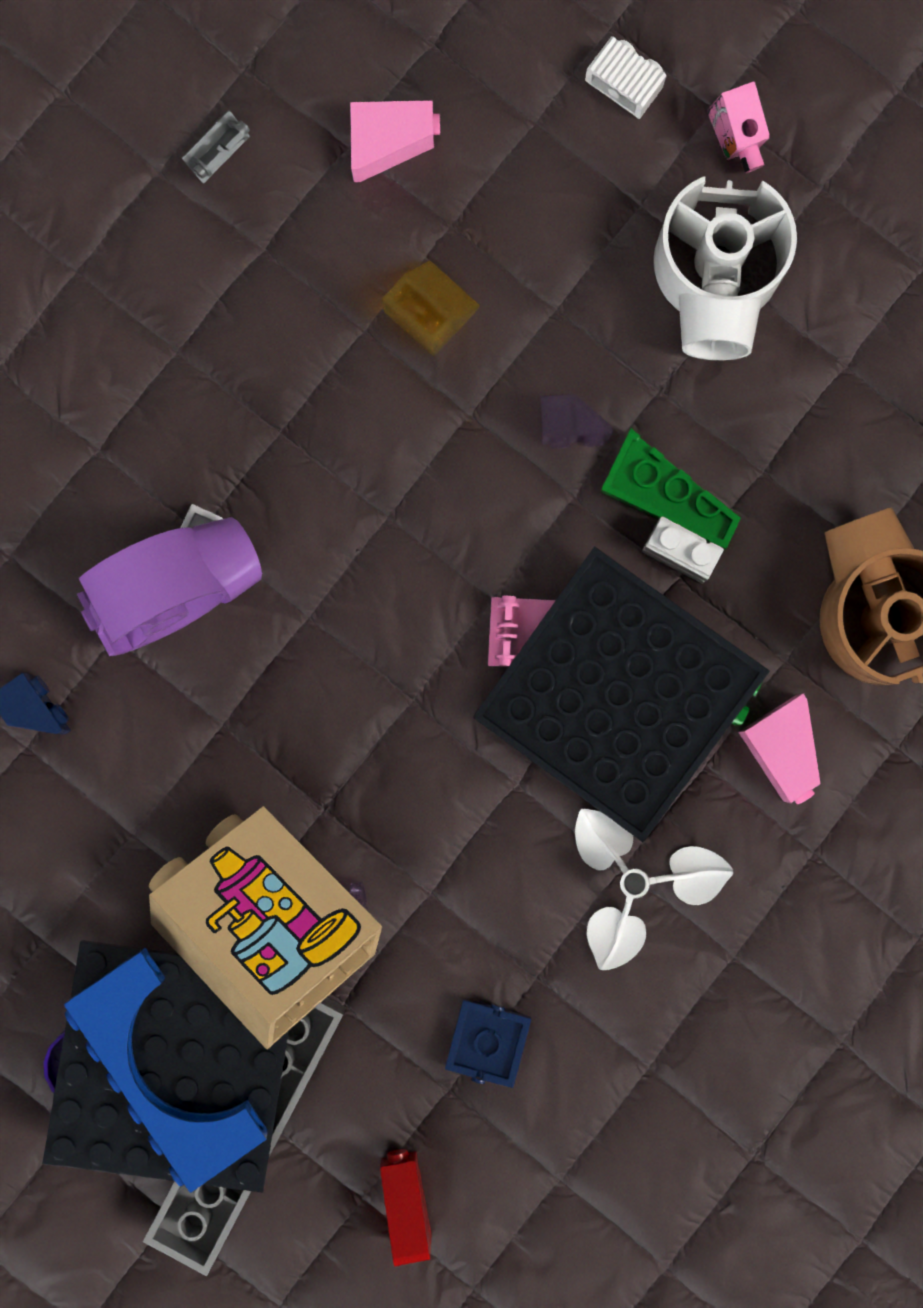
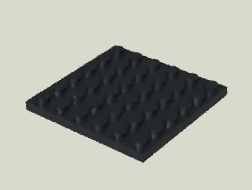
(620, 694)
(188, 1056)

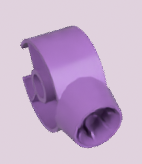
(167, 583)

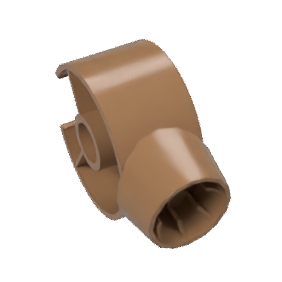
(868, 550)

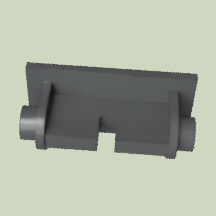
(216, 146)

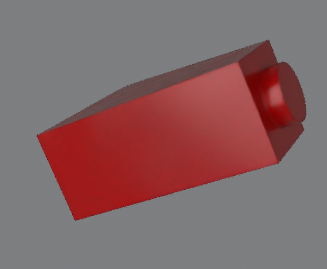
(405, 1208)

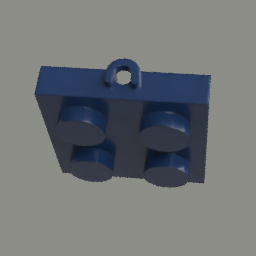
(488, 1043)

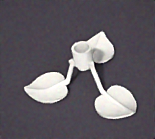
(613, 934)

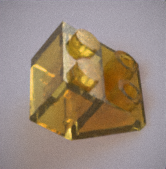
(429, 306)

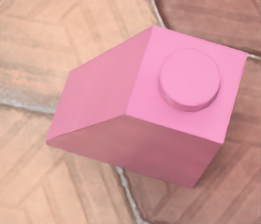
(389, 134)
(786, 749)

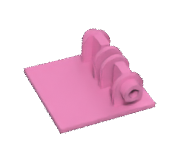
(512, 625)

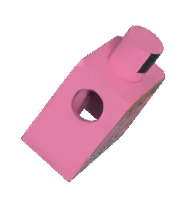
(740, 125)

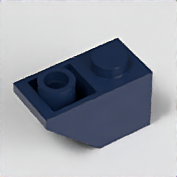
(28, 707)

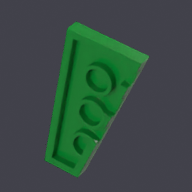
(660, 489)

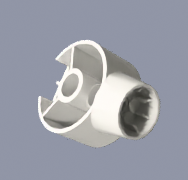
(714, 318)

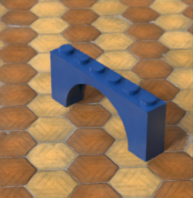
(192, 1142)

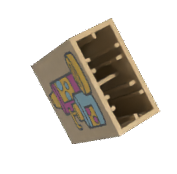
(262, 923)

